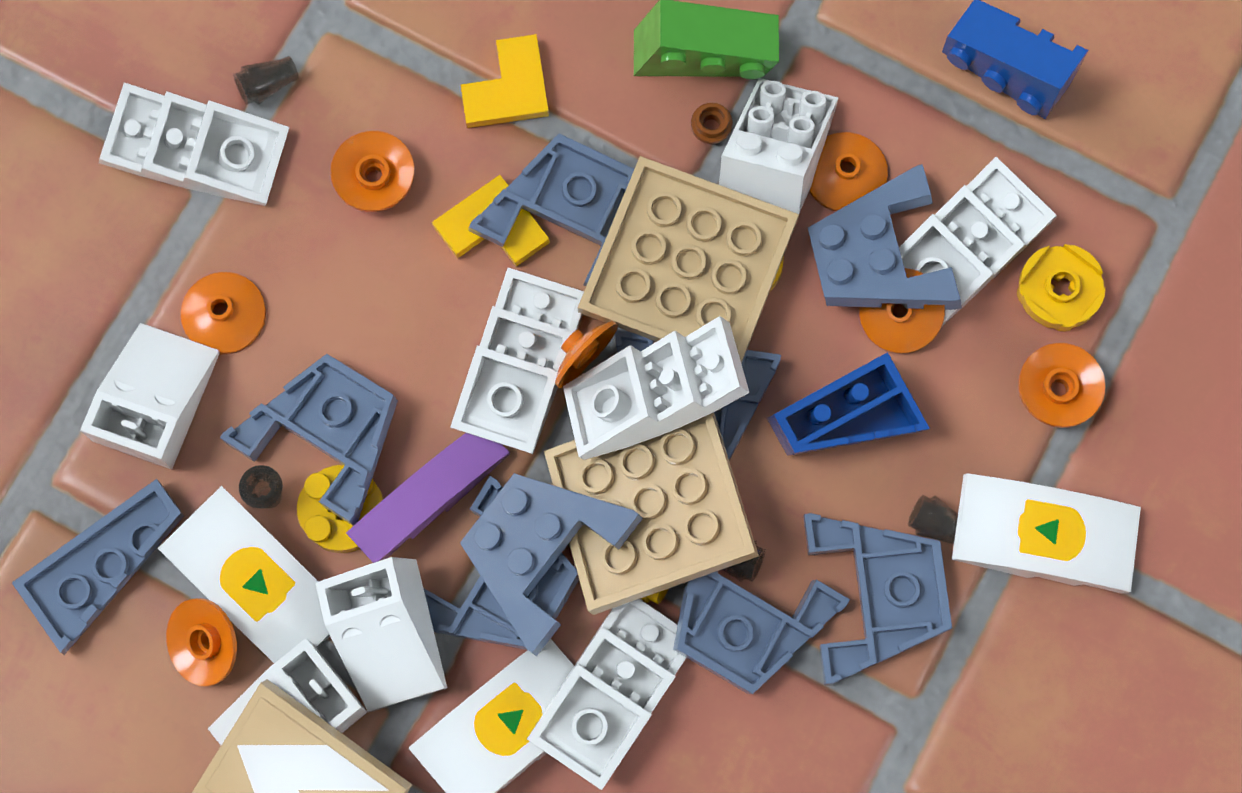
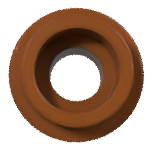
(715, 112)

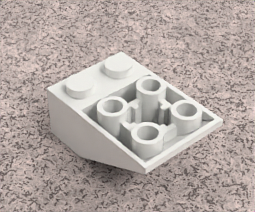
(777, 144)
(150, 395)
(383, 631)
(310, 681)

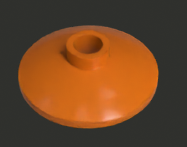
(369, 153)
(837, 188)
(235, 327)
(904, 333)
(582, 350)
(1073, 369)
(201, 642)

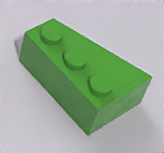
(705, 41)

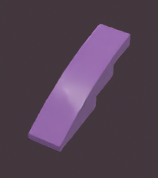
(426, 495)

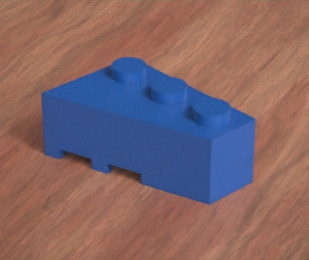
(1012, 58)
(852, 410)

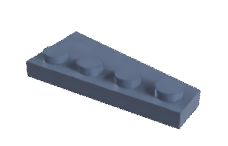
(91, 569)

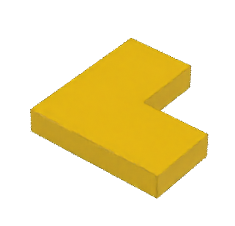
(517, 94)
(453, 226)

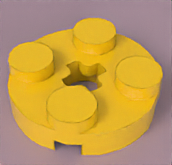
(1056, 263)
(323, 525)

